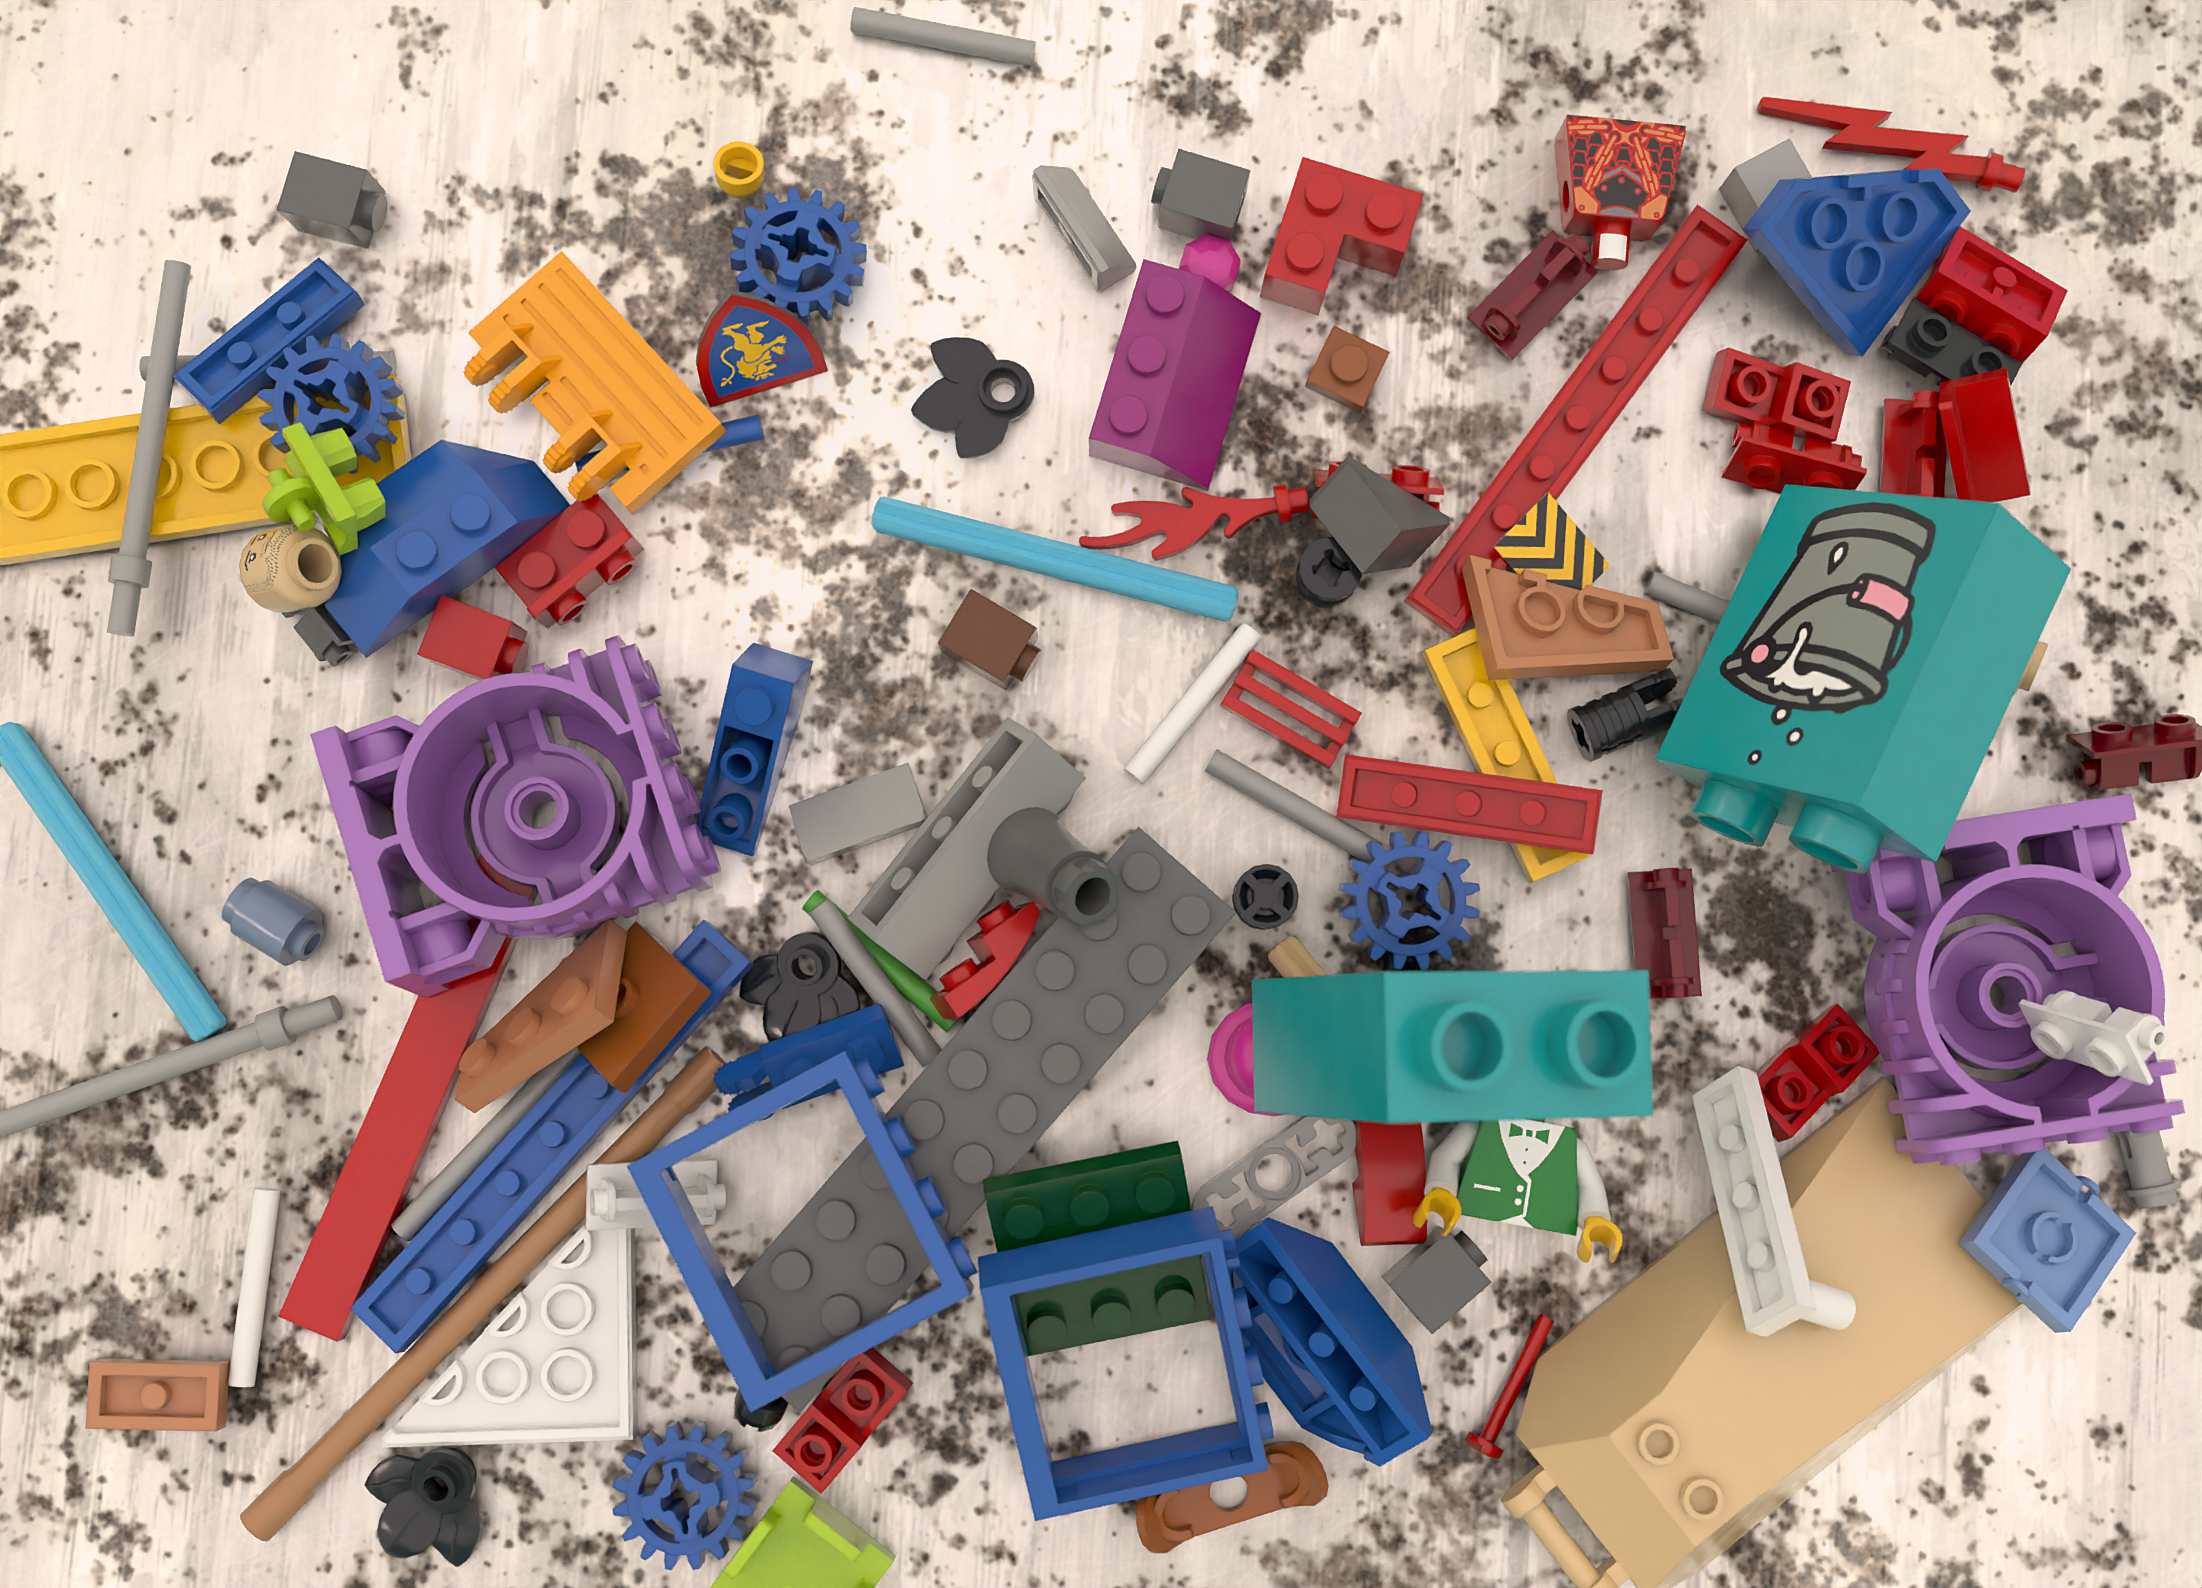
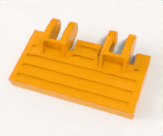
(599, 388)

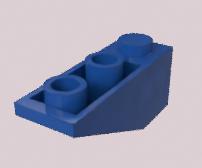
(752, 745)

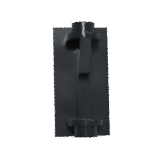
(1940, 346)

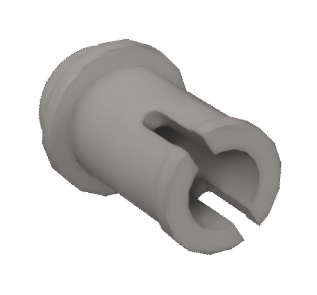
(2147, 1169)

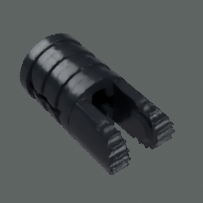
(1622, 717)

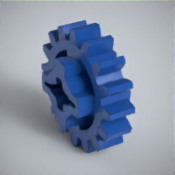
(799, 232)
(341, 382)
(1425, 875)
(658, 1501)

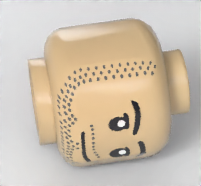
(290, 569)

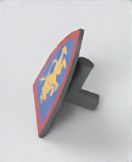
(753, 348)

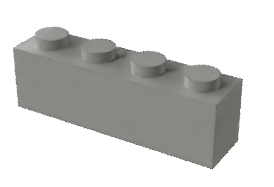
(943, 869)

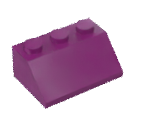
(1174, 376)

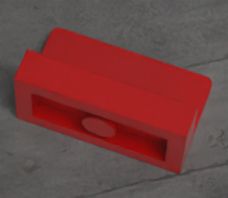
(1983, 437)

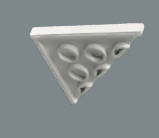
(549, 1364)

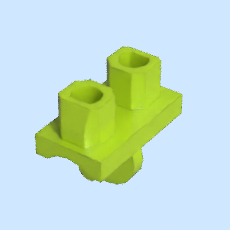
(314, 465)

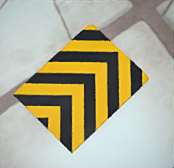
(1552, 545)

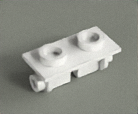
(2094, 1036)
(617, 1203)

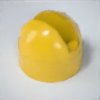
(741, 162)

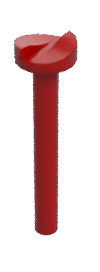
(1510, 1390)

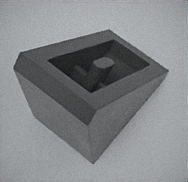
(1375, 518)

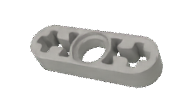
(1322, 1157)

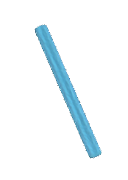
(1054, 558)
(108, 884)

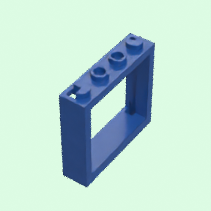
(707, 1277)
(1151, 1465)

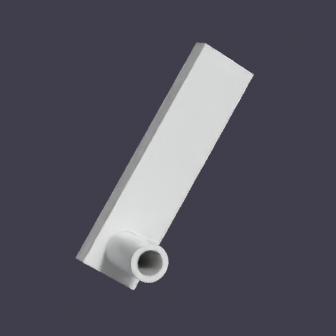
(1758, 1213)

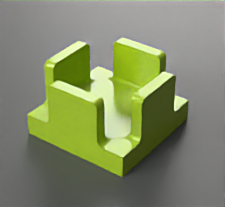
(806, 1546)

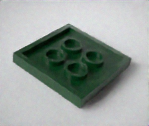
(1089, 1198)

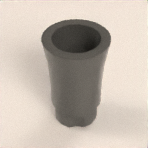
(1046, 863)

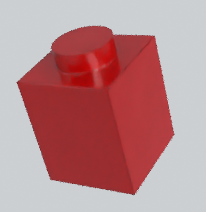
(473, 641)

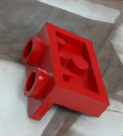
(1992, 295)
(570, 561)

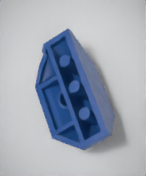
(444, 527)
(1328, 1344)

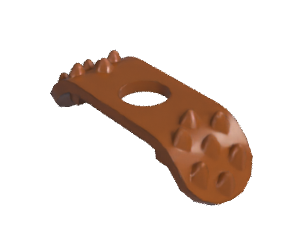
(1291, 1480)

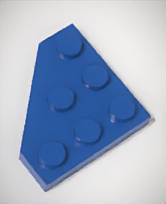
(1856, 243)

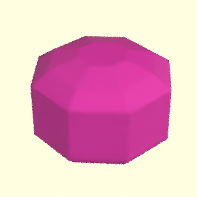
(1212, 258)

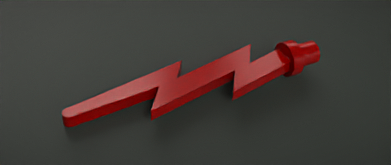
(1932, 149)

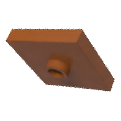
(652, 1006)

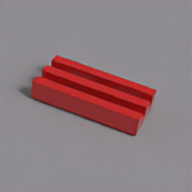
(1304, 689)

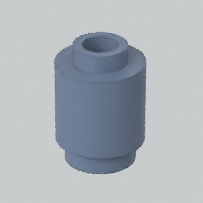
(274, 921)

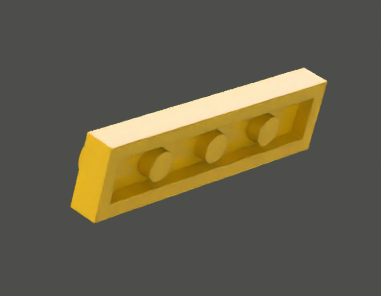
(1494, 733)

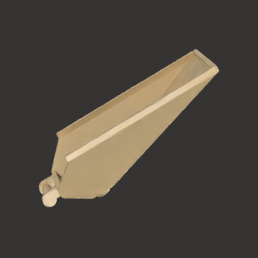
(1689, 1428)

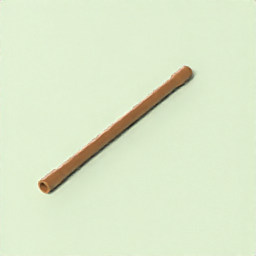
(296, 1485)

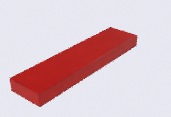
(1470, 804)

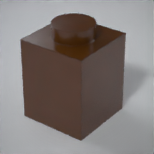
(991, 641)

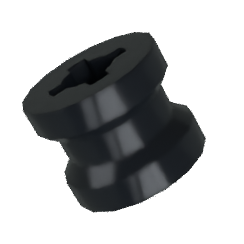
(1327, 585)
(1272, 889)

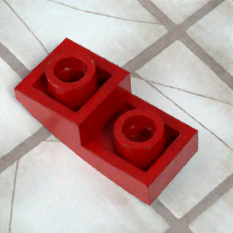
(1777, 396)
(996, 947)
(1812, 1068)
(1389, 1182)
(842, 1418)

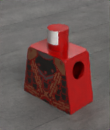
(1615, 181)

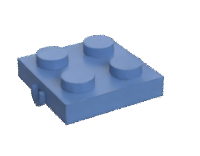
(2048, 1239)

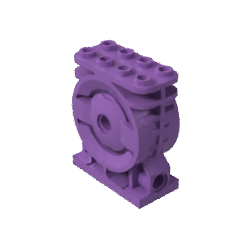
(431, 780)
(1935, 1001)

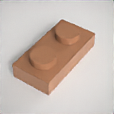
(157, 1394)

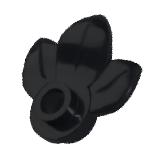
(964, 397)
(794, 998)
(422, 1510)

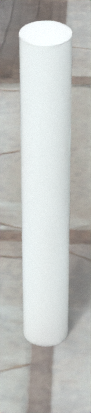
(1192, 703)
(254, 1287)

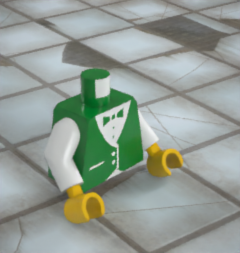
(1522, 1177)

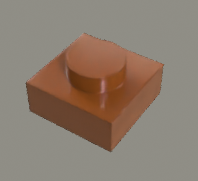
(1347, 369)

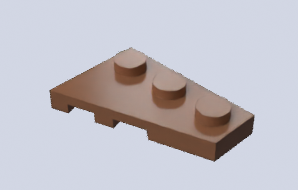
(1560, 631)
(547, 1022)

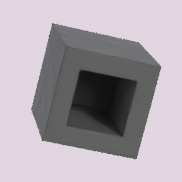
(1200, 196)
(332, 200)
(1438, 1277)

